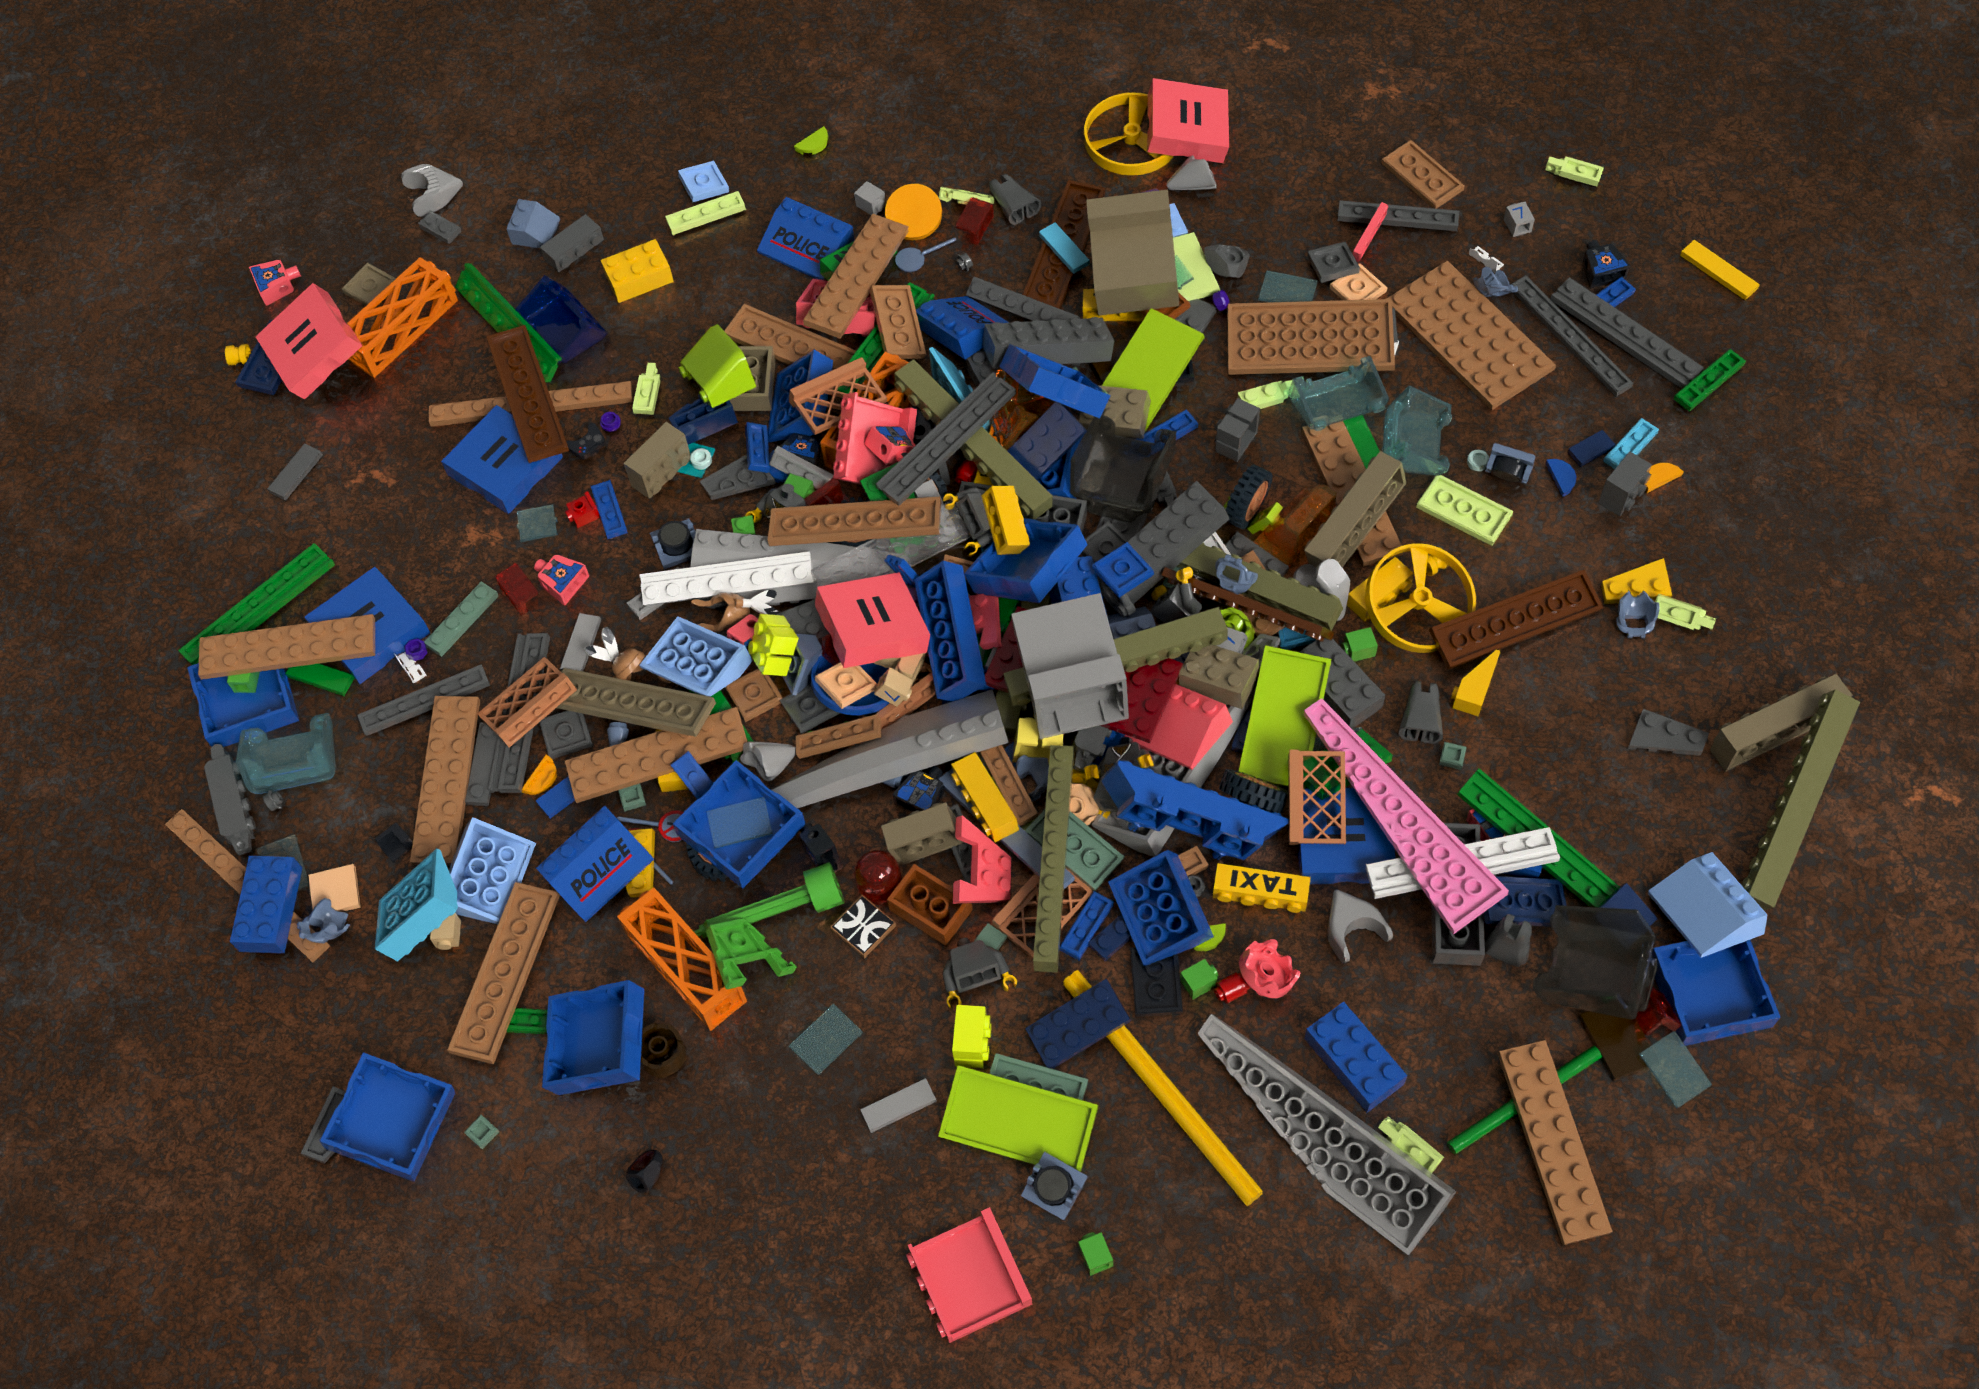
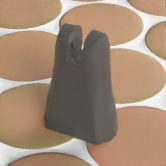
(1014, 199)
(1423, 714)
(1509, 941)

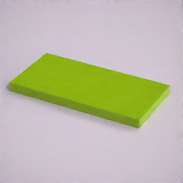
(1155, 358)
(1277, 722)
(1017, 1119)

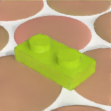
(1265, 518)

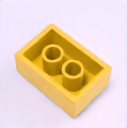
(637, 270)

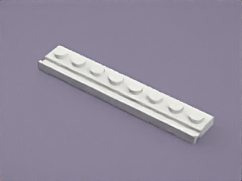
(726, 578)
(1497, 855)

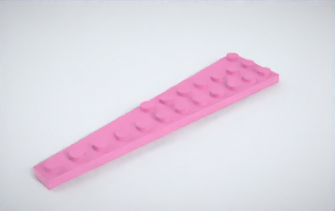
(1438, 860)

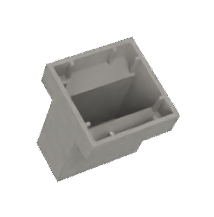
(1071, 666)

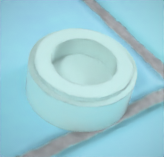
(701, 459)
(1477, 460)

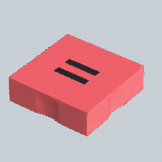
(1188, 120)
(308, 341)
(872, 619)

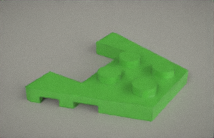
(740, 943)

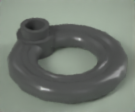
(1123, 607)

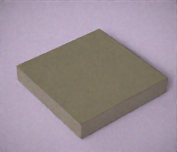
(367, 284)

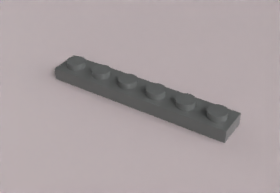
(1400, 215)
(1015, 302)
(422, 700)

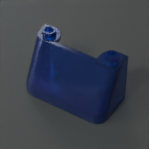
(560, 319)

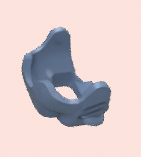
(1493, 284)
(1245, 580)
(1637, 608)
(1038, 769)
(328, 919)

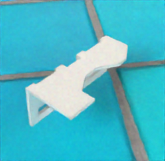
(1488, 262)
(410, 664)

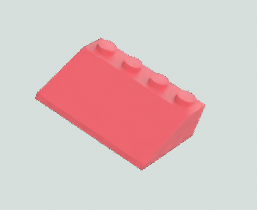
(861, 324)
(1188, 727)

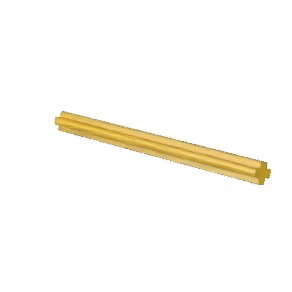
(1176, 1104)

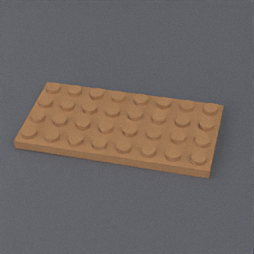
(1470, 335)
(1309, 336)

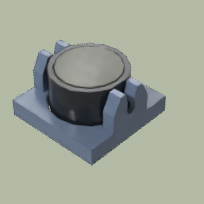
(1510, 464)
(674, 542)
(1053, 1185)

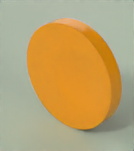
(915, 207)

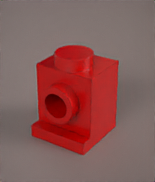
(582, 510)

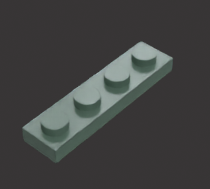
(461, 619)

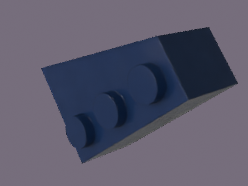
(702, 420)

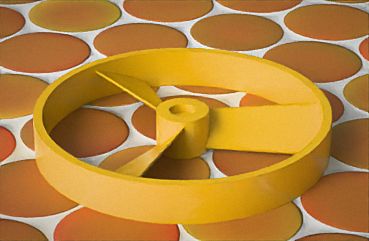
(1132, 135)
(1420, 597)

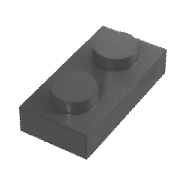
(439, 227)

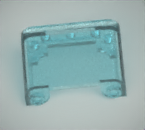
(1339, 396)
(1414, 432)
(287, 759)

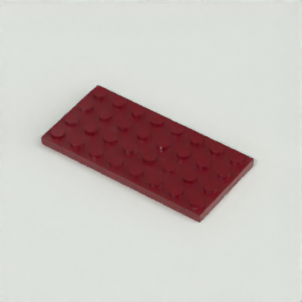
(1146, 687)

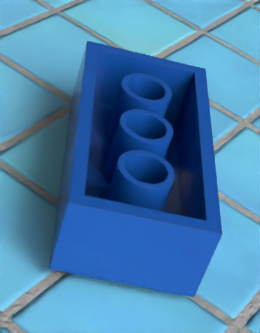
(1076, 582)
(266, 904)
(1355, 1057)

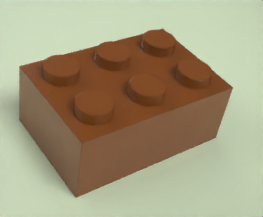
(928, 905)

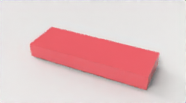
(1370, 231)

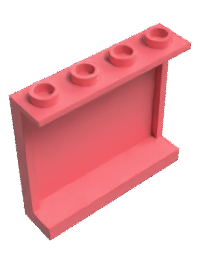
(853, 458)
(969, 1277)

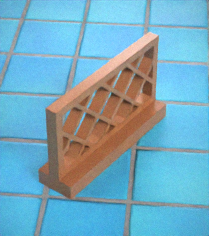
(824, 385)
(922, 691)
(532, 709)
(1296, 791)
(1023, 899)

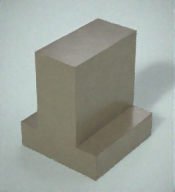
(1132, 252)

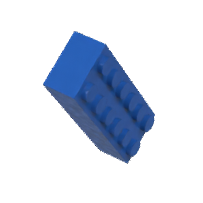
(952, 631)

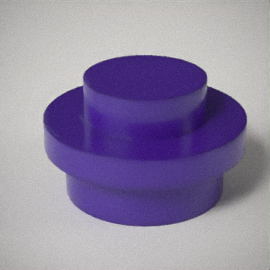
(610, 421)

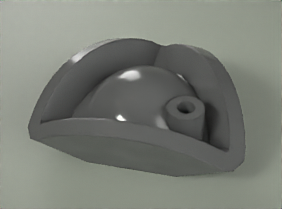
(1227, 260)

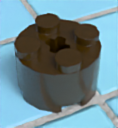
(673, 1050)

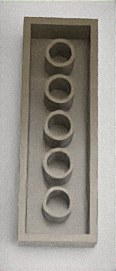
(1358, 511)
(1772, 724)

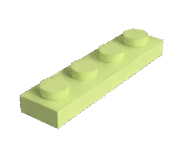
(705, 213)

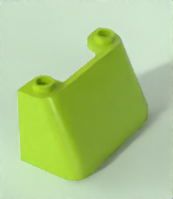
(717, 367)

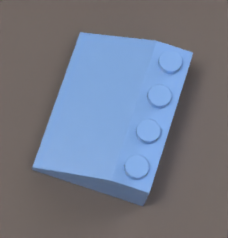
(697, 658)
(487, 869)
(1709, 906)

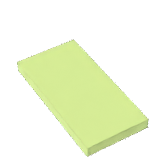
(1193, 258)
(1464, 509)

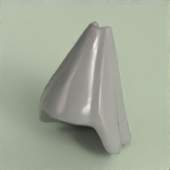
(1192, 175)
(767, 757)

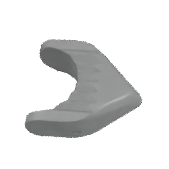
(439, 184)
(1328, 578)
(1349, 914)

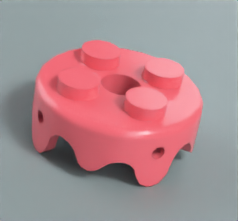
(1279, 969)

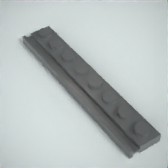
(1626, 333)
(945, 439)
(511, 763)

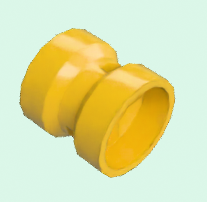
(237, 354)
(1434, 564)

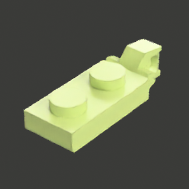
(1575, 170)
(962, 196)
(647, 391)
(1267, 394)
(1683, 613)
(1411, 1144)

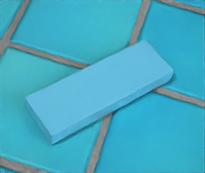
(1064, 248)
(1632, 442)

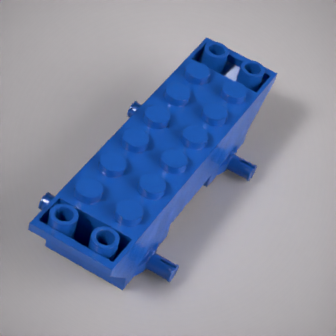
(1161, 800)

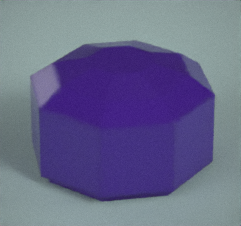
(1220, 300)
(416, 649)

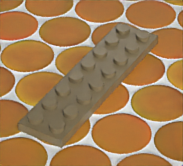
(637, 703)

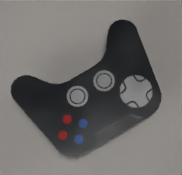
(589, 444)

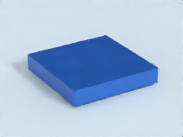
(1123, 569)

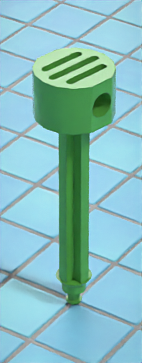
(820, 889)

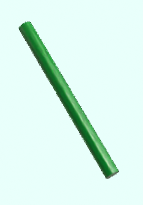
(1509, 1110)

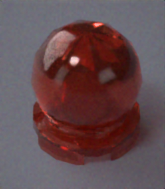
(877, 876)

